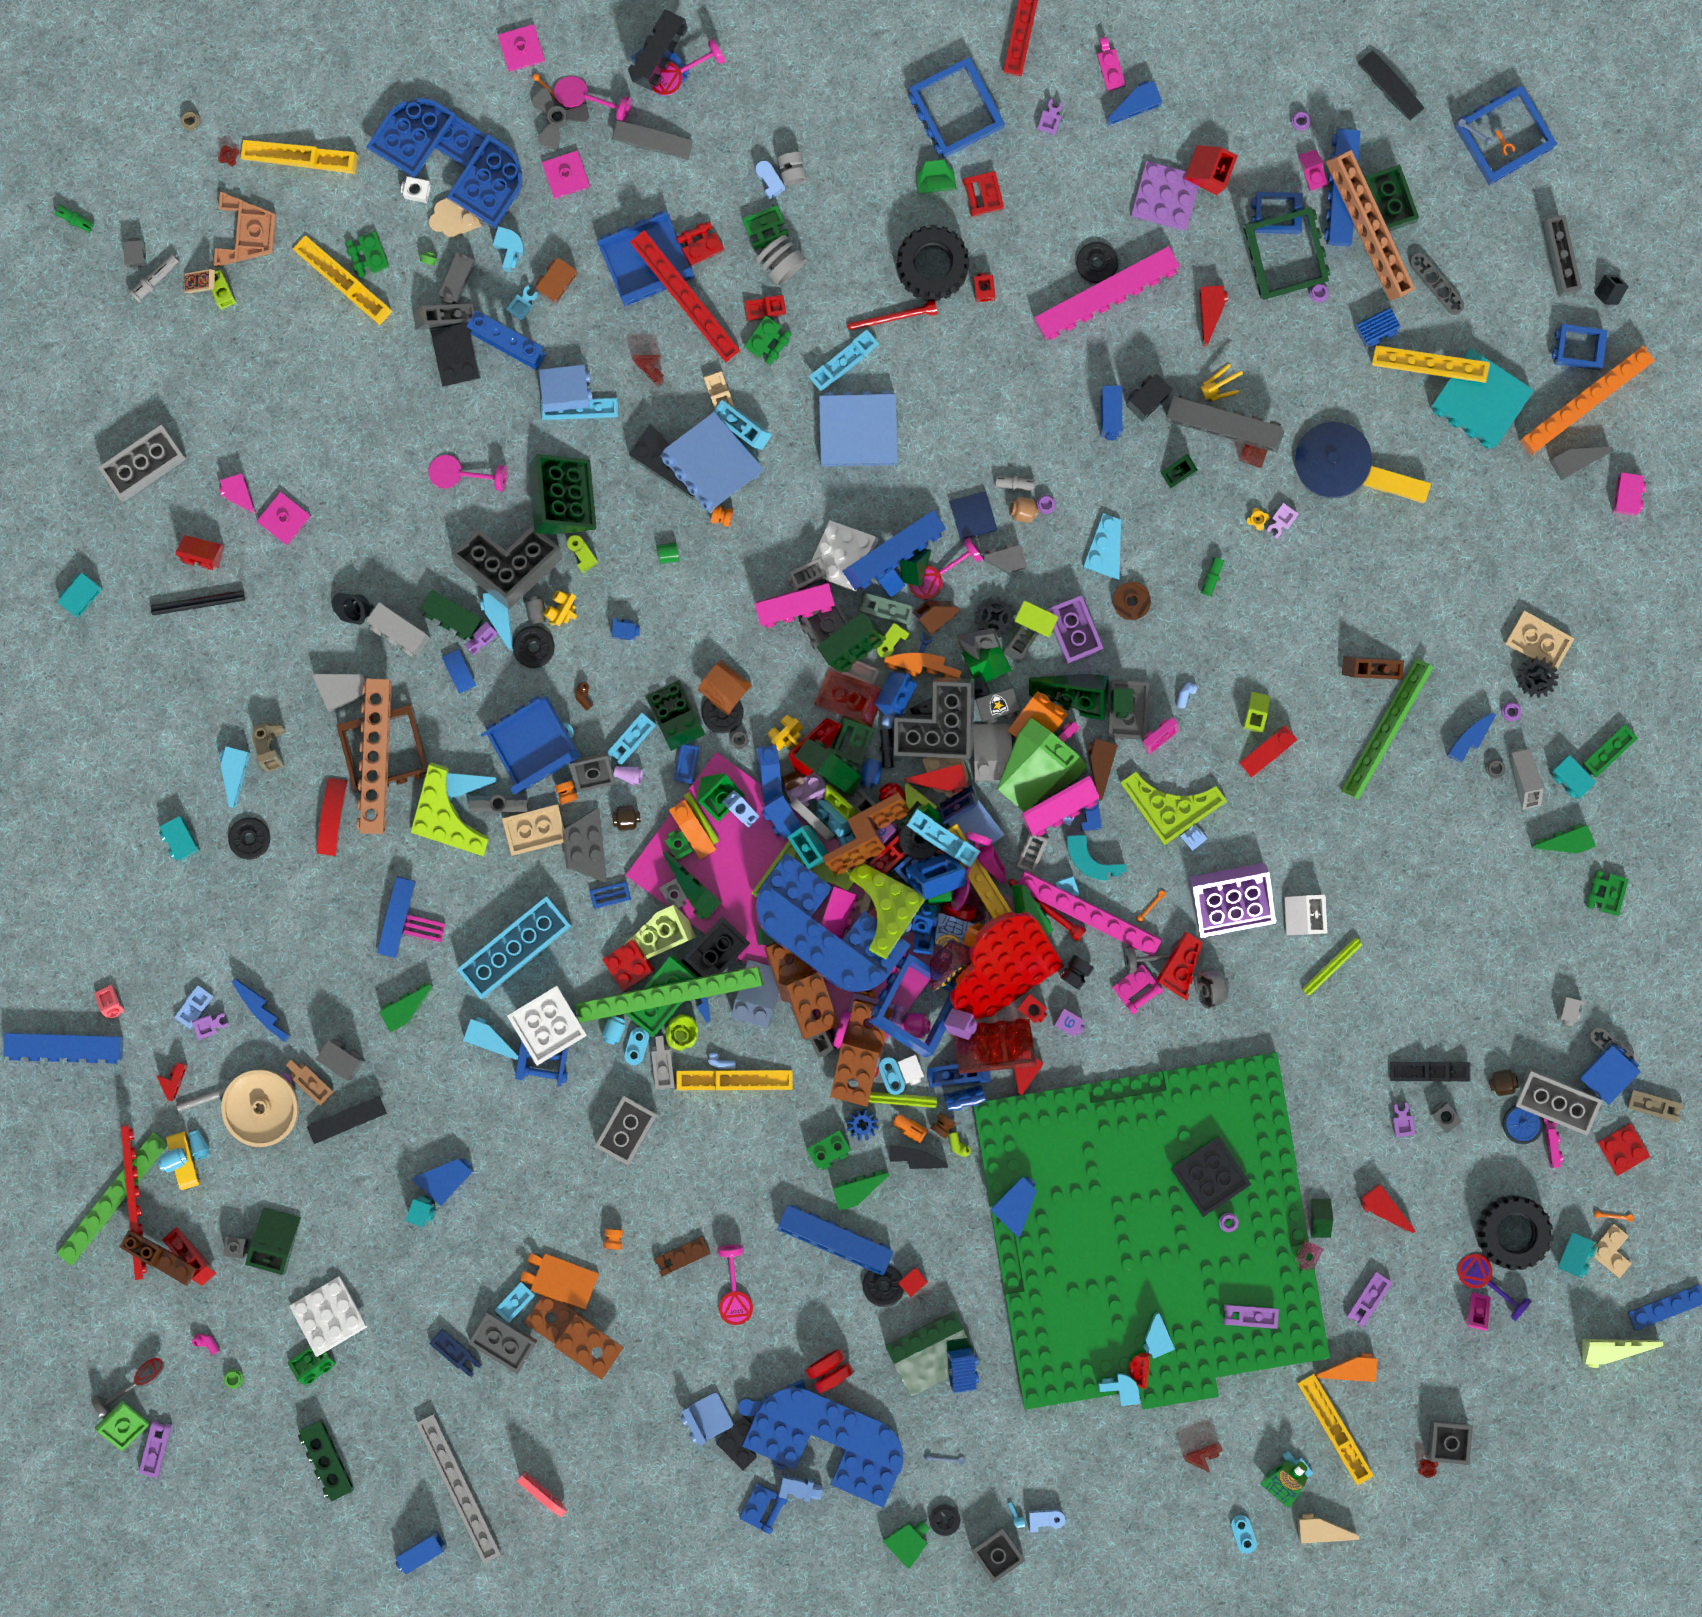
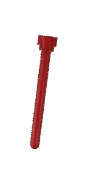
(928, 308)
(1076, 931)

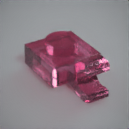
(974, 900)

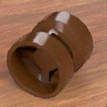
(943, 1125)

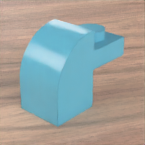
(511, 243)
(1126, 1387)

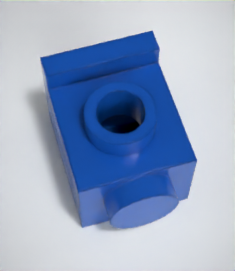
(625, 629)

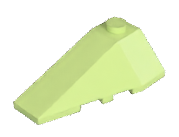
(663, 932)
(1609, 1350)

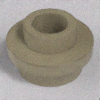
(190, 114)

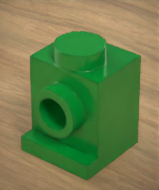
(682, 851)

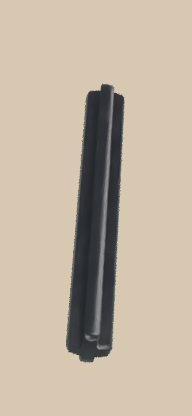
(199, 602)

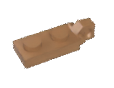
(309, 1082)

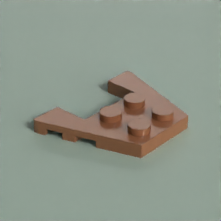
(254, 231)

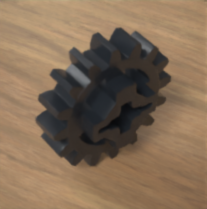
(989, 610)
(1531, 673)

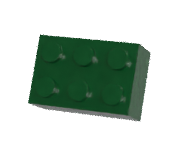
(1393, 197)
(851, 643)
(829, 766)

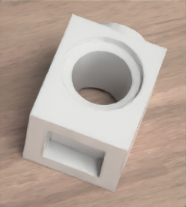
(422, 195)
(911, 1070)

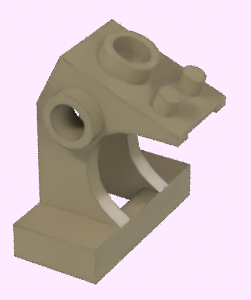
(266, 758)

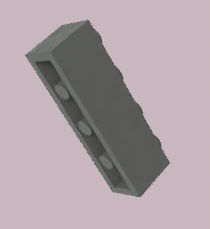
(1562, 255)

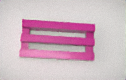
(440, 932)

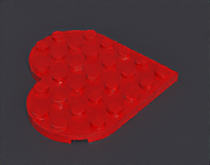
(1006, 963)

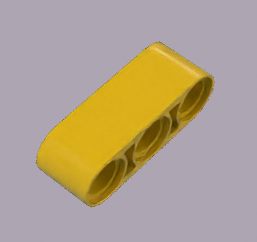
(186, 1174)

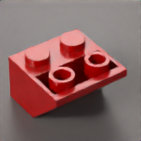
(1211, 168)
(200, 551)

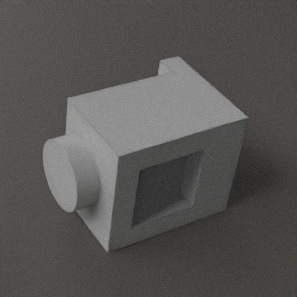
(1570, 1011)

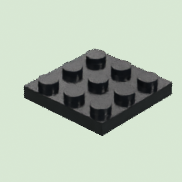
(1210, 1176)

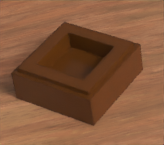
(792, 780)

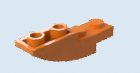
(914, 662)

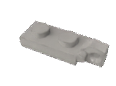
(662, 1064)

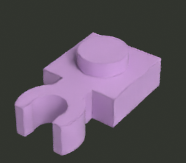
(1284, 518)

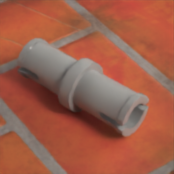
(1015, 483)

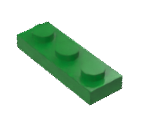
(1610, 751)

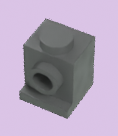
(672, 886)

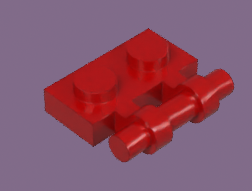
(702, 249)

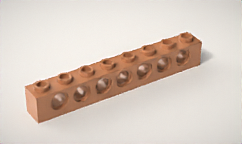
(1370, 225)
(378, 824)

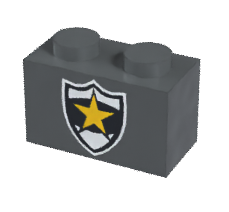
(997, 705)

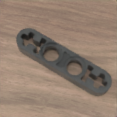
(1440, 281)

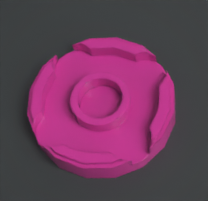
(842, 1029)

